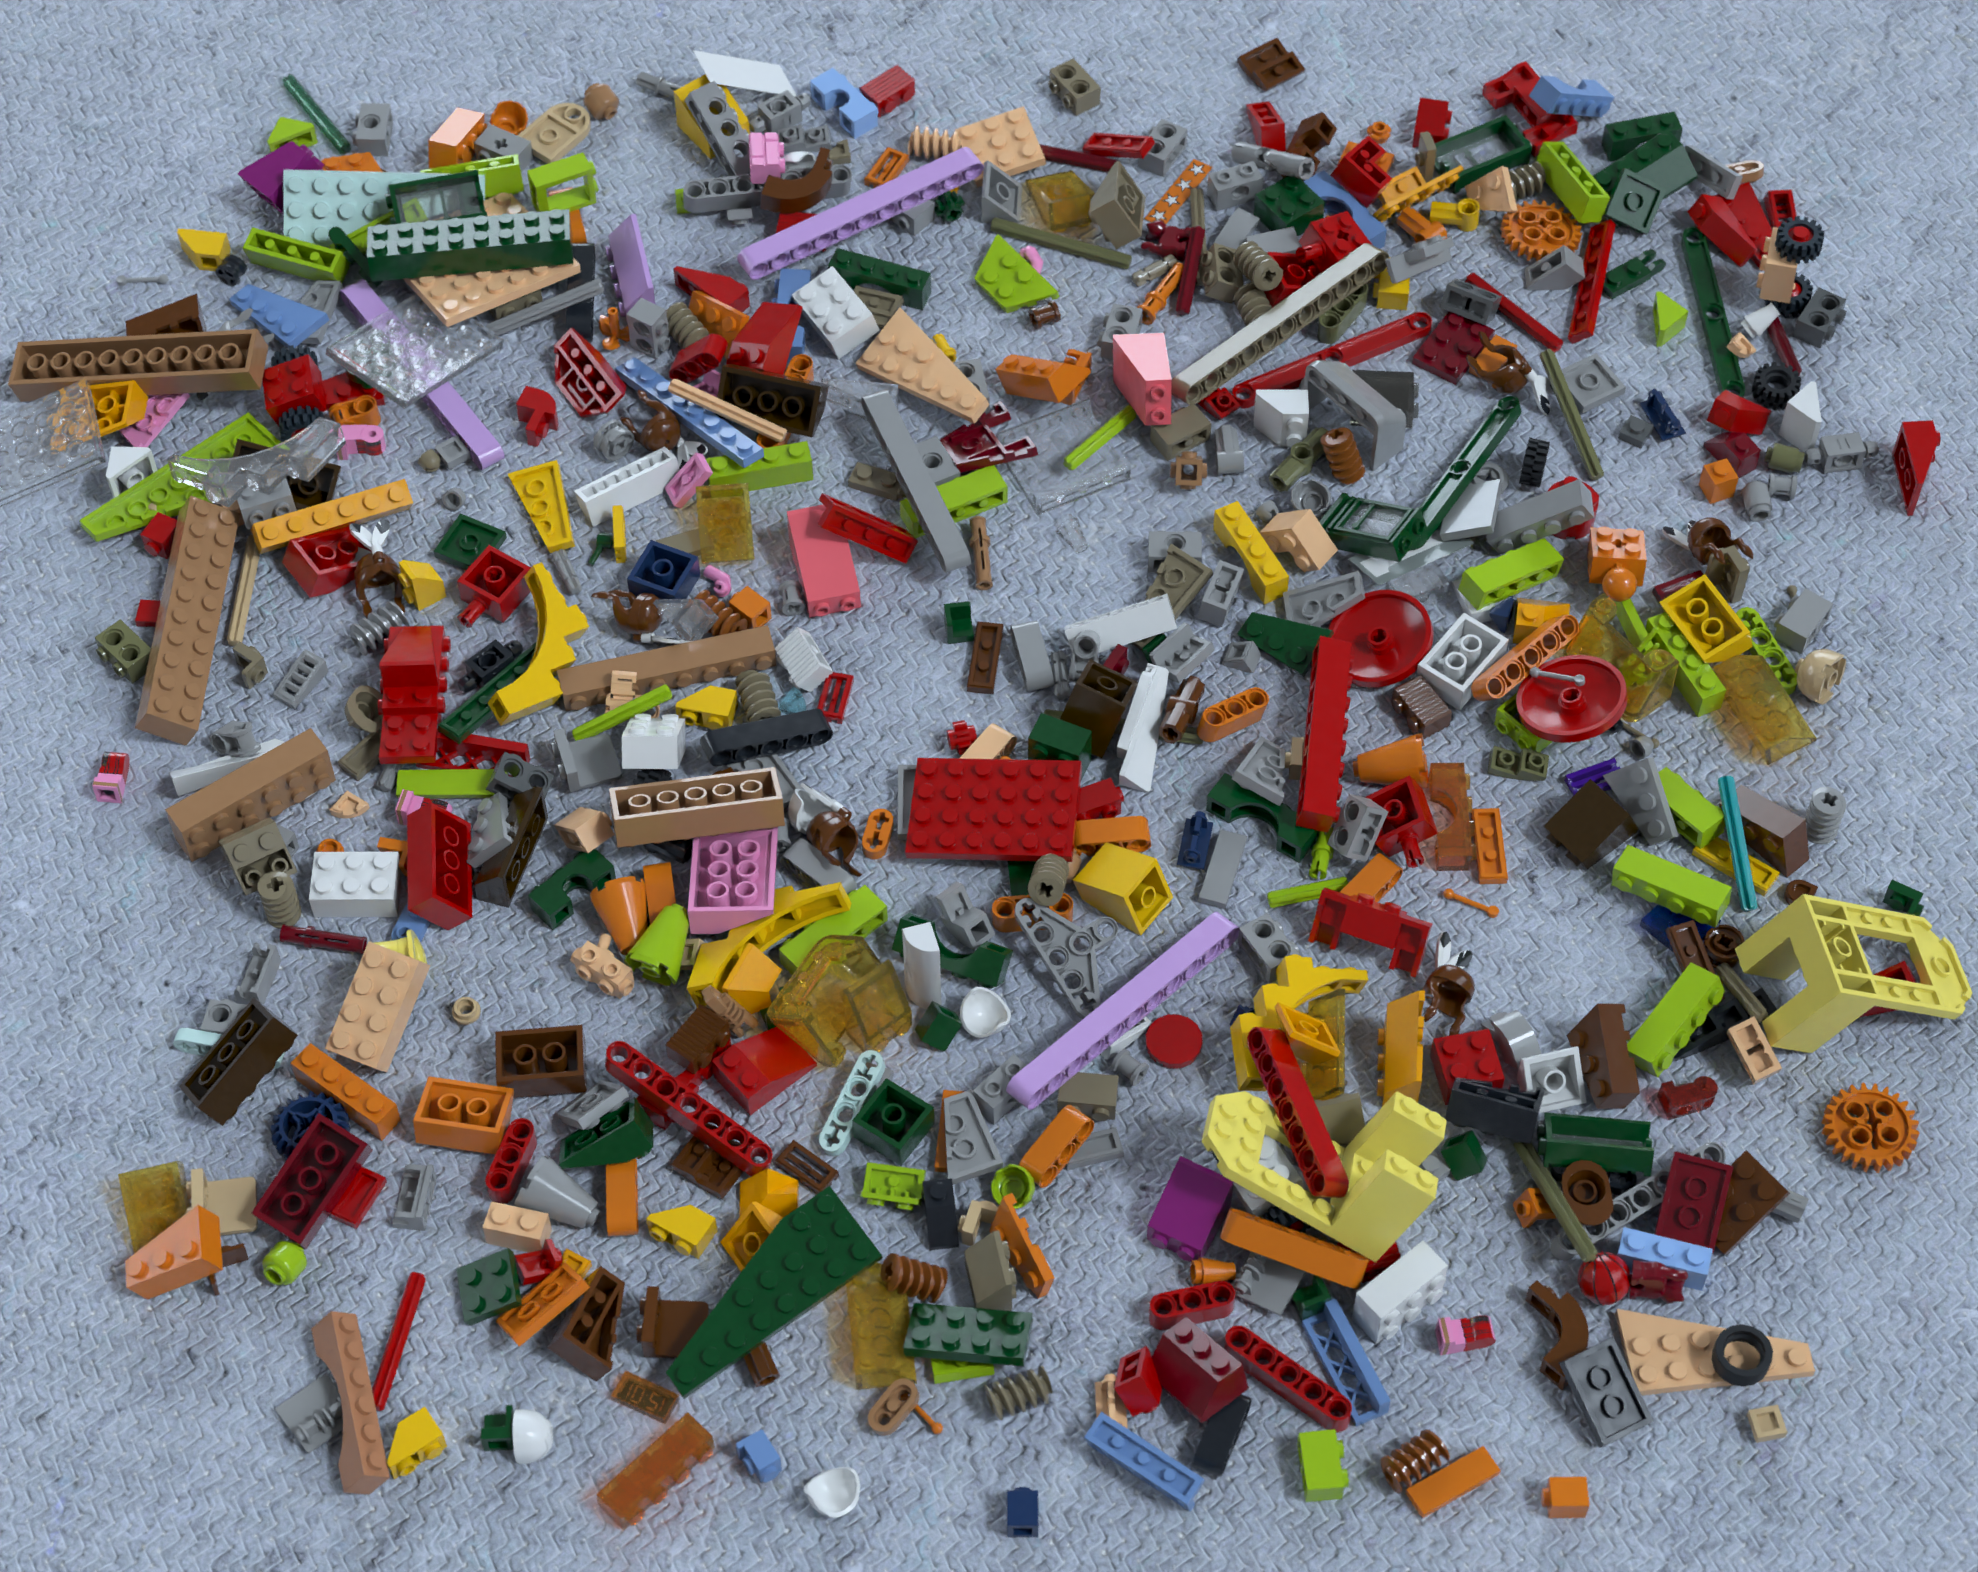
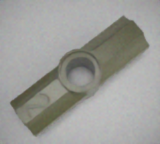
(1299, 461)

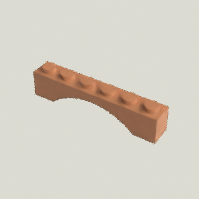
(362, 1451)

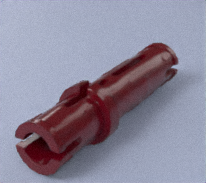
(291, 934)

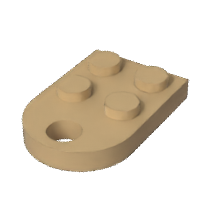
(555, 133)

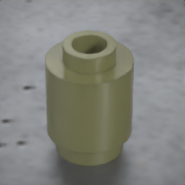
(1784, 458)

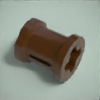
(1044, 315)

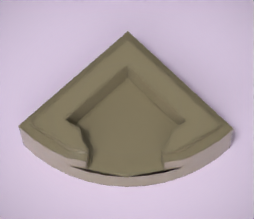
(840, 153)

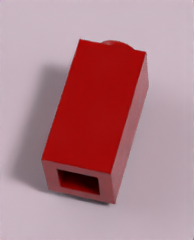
(1099, 801)

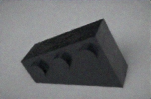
(1494, 1109)

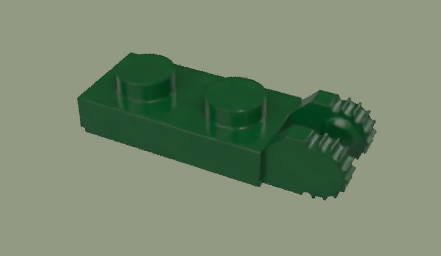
(352, 253)
(1632, 274)

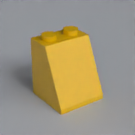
(687, 122)
(1124, 886)

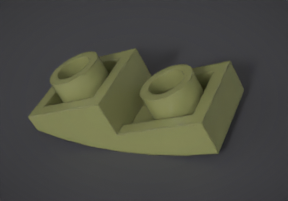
(1525, 765)

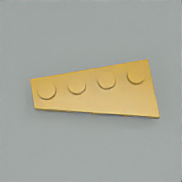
(545, 501)

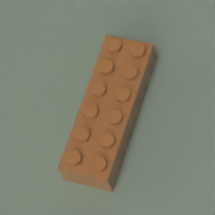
(251, 794)
(696, 807)

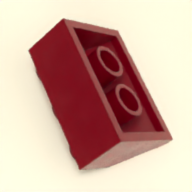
(1197, 1370)

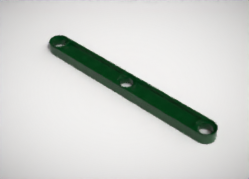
(1709, 299)
(1470, 460)

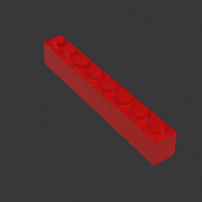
(1324, 735)

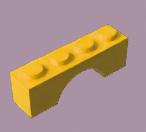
(1264, 569)

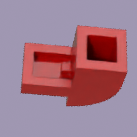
(540, 413)

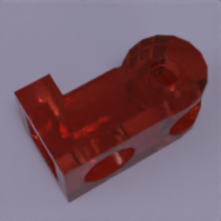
(1688, 1097)

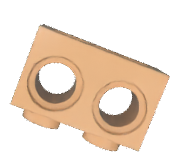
(1753, 1050)

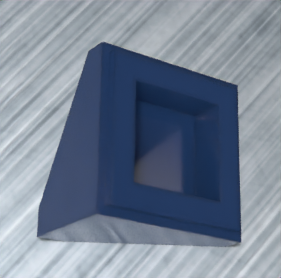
(1502, 614)

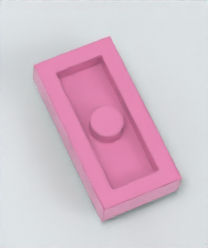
(683, 484)

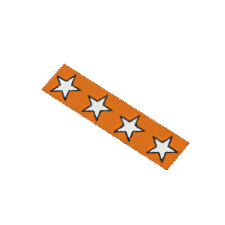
(1179, 191)

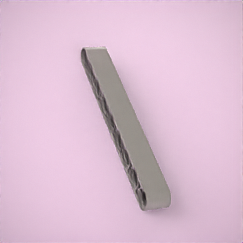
(916, 481)

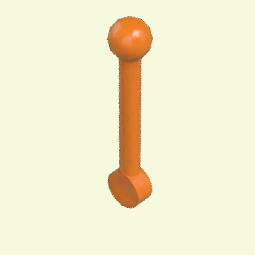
(1492, 911)
(936, 1427)

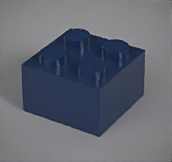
(664, 572)

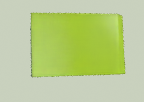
(292, 130)
(1668, 318)

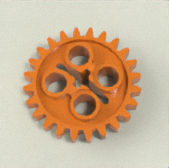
(1539, 230)
(1896, 1126)

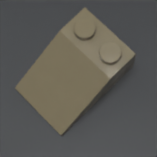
(1118, 207)

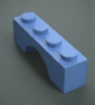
(1560, 98)
(1339, 200)
(789, 283)

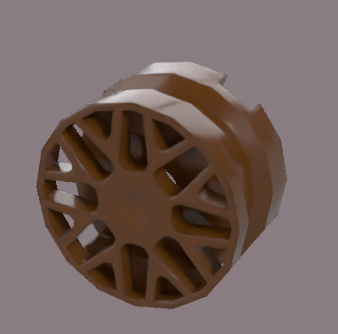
(1721, 945)

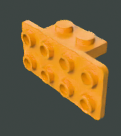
(1409, 188)

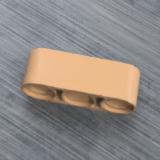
(991, 744)

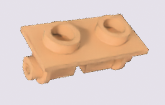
(1109, 1401)

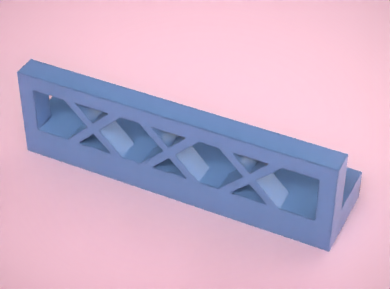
(1356, 1358)
(1144, 1461)

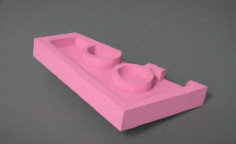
(158, 413)

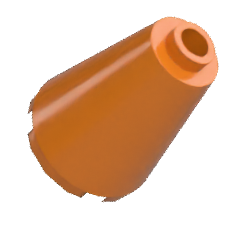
(1394, 762)
(622, 910)

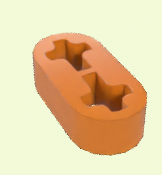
(883, 835)

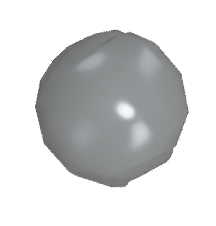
(1311, 496)

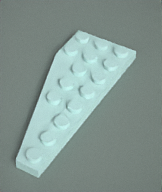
(338, 198)

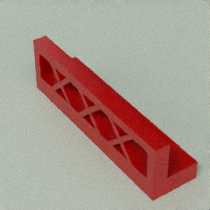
(866, 529)
(475, 747)

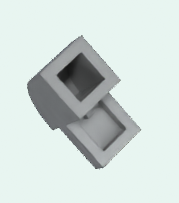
(963, 920)
(1513, 1036)

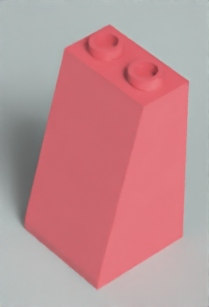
(1144, 375)
(822, 564)

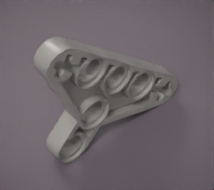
(1061, 940)

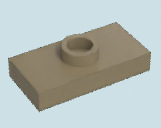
(1426, 156)

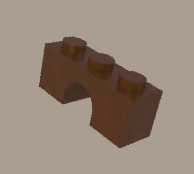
(1312, 136)

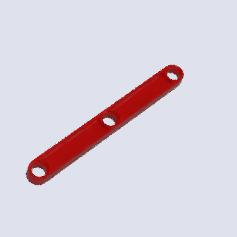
(1349, 352)

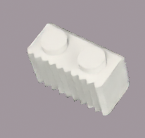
(803, 660)

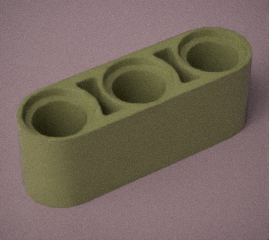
(1339, 318)

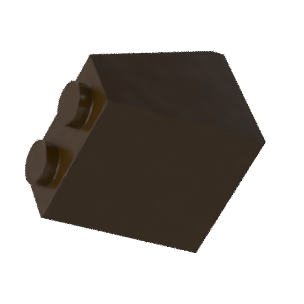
(1099, 703)
(1590, 826)

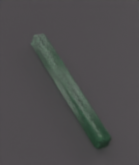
(316, 114)

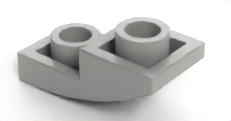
(808, 140)
(1237, 228)

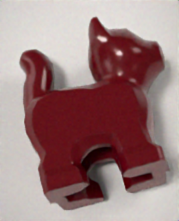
(1171, 240)
(1651, 1281)

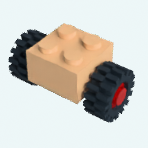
(1785, 249)

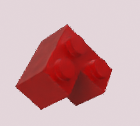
(1360, 172)

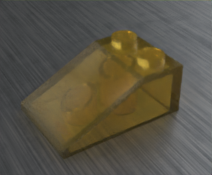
(1061, 200)
(724, 523)
(876, 1009)
(153, 1200)

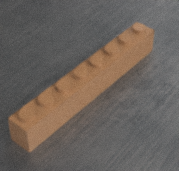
(671, 665)

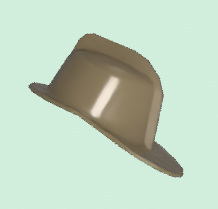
(362, 709)

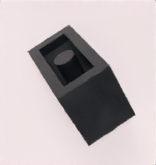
(940, 1214)

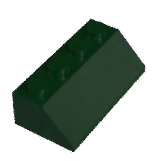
(1658, 160)

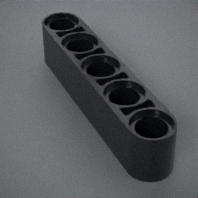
(581, 315)
(766, 737)

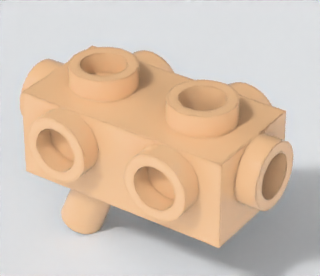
(599, 966)

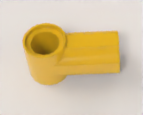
(1463, 214)

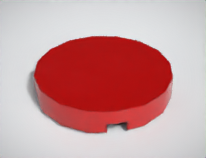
(1174, 1041)

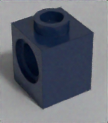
(1022, 1512)

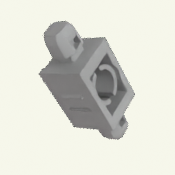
(780, 112)
(1841, 452)

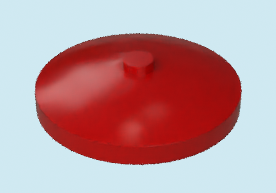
(1387, 637)
(1569, 712)

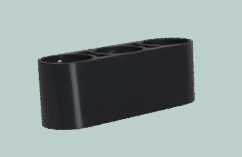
(1221, 1436)

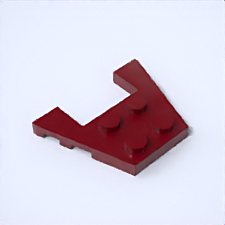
(978, 446)

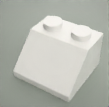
(1282, 415)

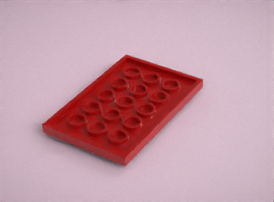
(993, 809)

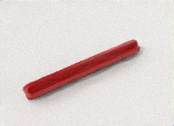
(1519, 316)
(397, 1339)

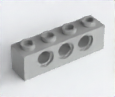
(711, 125)

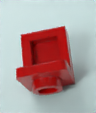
(539, 1264)

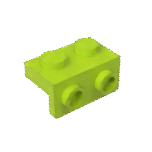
(894, 1185)

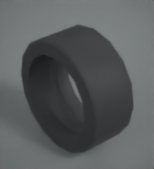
(1744, 1334)

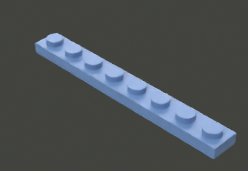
(696, 418)

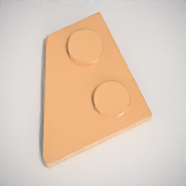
(1493, 191)

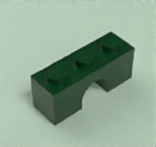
(1624, 136)
(585, 871)

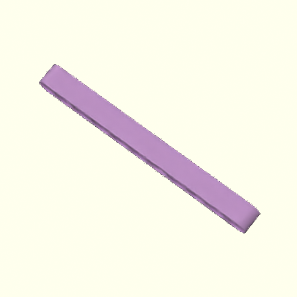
(859, 213)
(444, 400)
(1122, 1011)

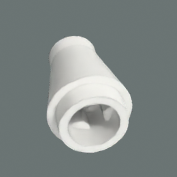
(1758, 321)

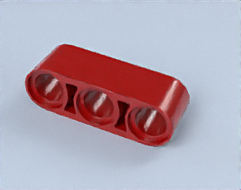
(698, 358)
(511, 1148)
(1202, 1295)

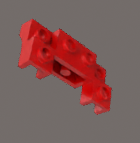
(1515, 88)
(1374, 923)

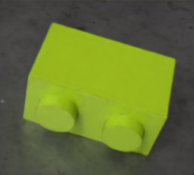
(1321, 1465)

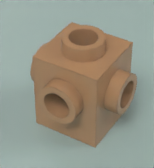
(1192, 479)

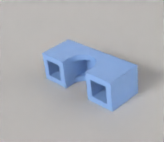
(856, 113)
(1670, 1252)

